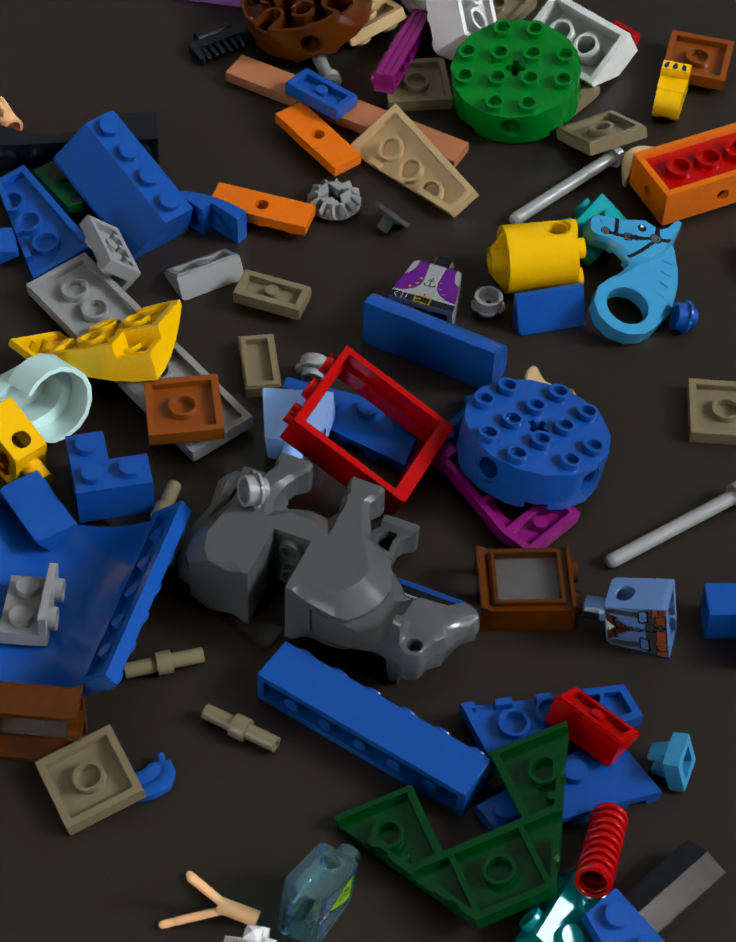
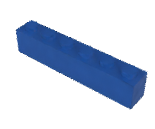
(374, 728)

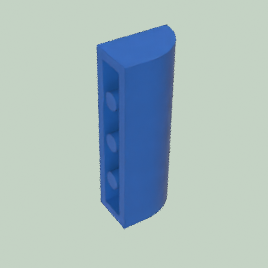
(432, 342)

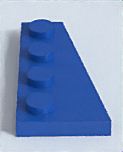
(40, 224)
(512, 720)

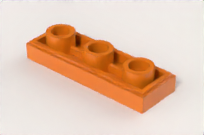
(318, 138)
(269, 209)

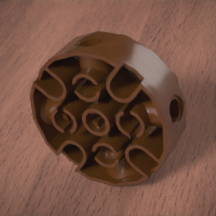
(304, 27)

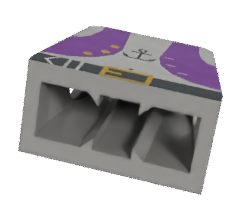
(430, 288)

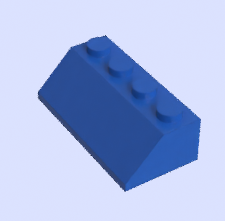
(124, 184)

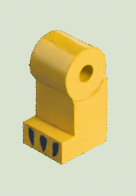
(671, 89)

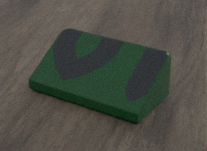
(60, 189)

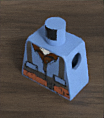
(637, 614)

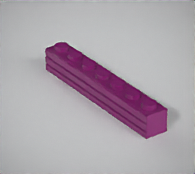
(401, 52)

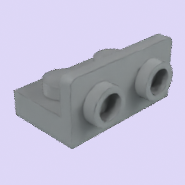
(110, 251)
(31, 608)

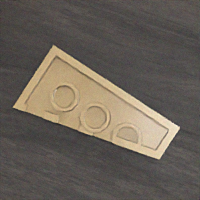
(411, 159)

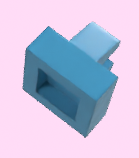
(673, 760)

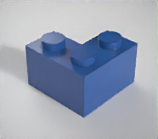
(104, 485)

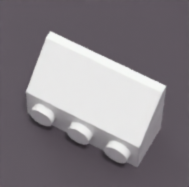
(455, 21)
(600, 44)

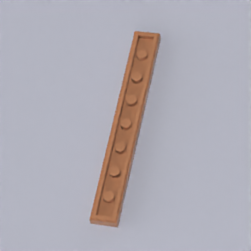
(272, 81)

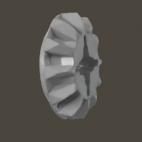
(327, 206)

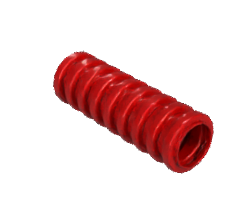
(601, 850)

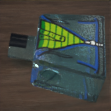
(322, 876)

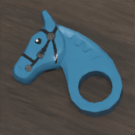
(647, 276)

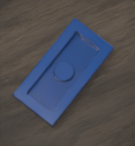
(321, 94)

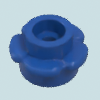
(683, 316)

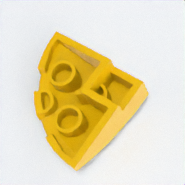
(127, 350)

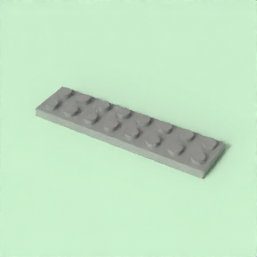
(82, 296)

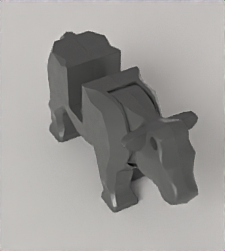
(333, 570)

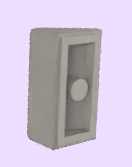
(205, 274)

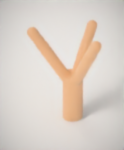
(225, 907)

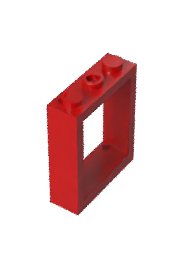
(387, 397)

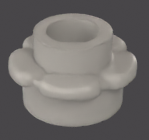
(488, 302)
(310, 365)
(253, 490)

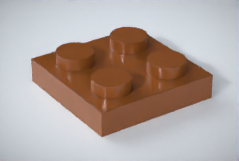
(706, 54)
(184, 409)

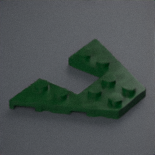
(495, 870)

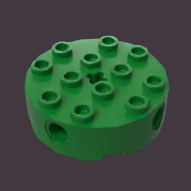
(515, 81)

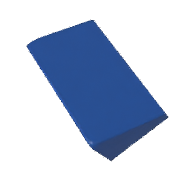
(549, 309)
(39, 509)

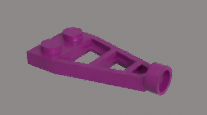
(531, 530)

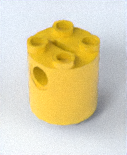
(536, 255)

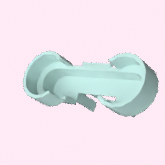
(49, 394)

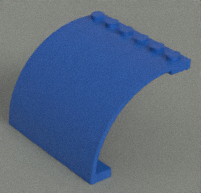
(106, 600)

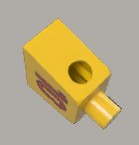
(21, 445)

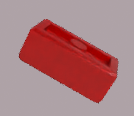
(592, 725)

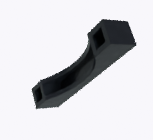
(35, 149)

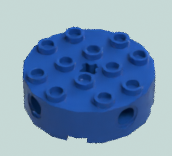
(532, 443)

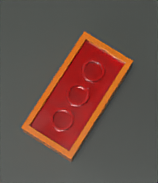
(687, 175)

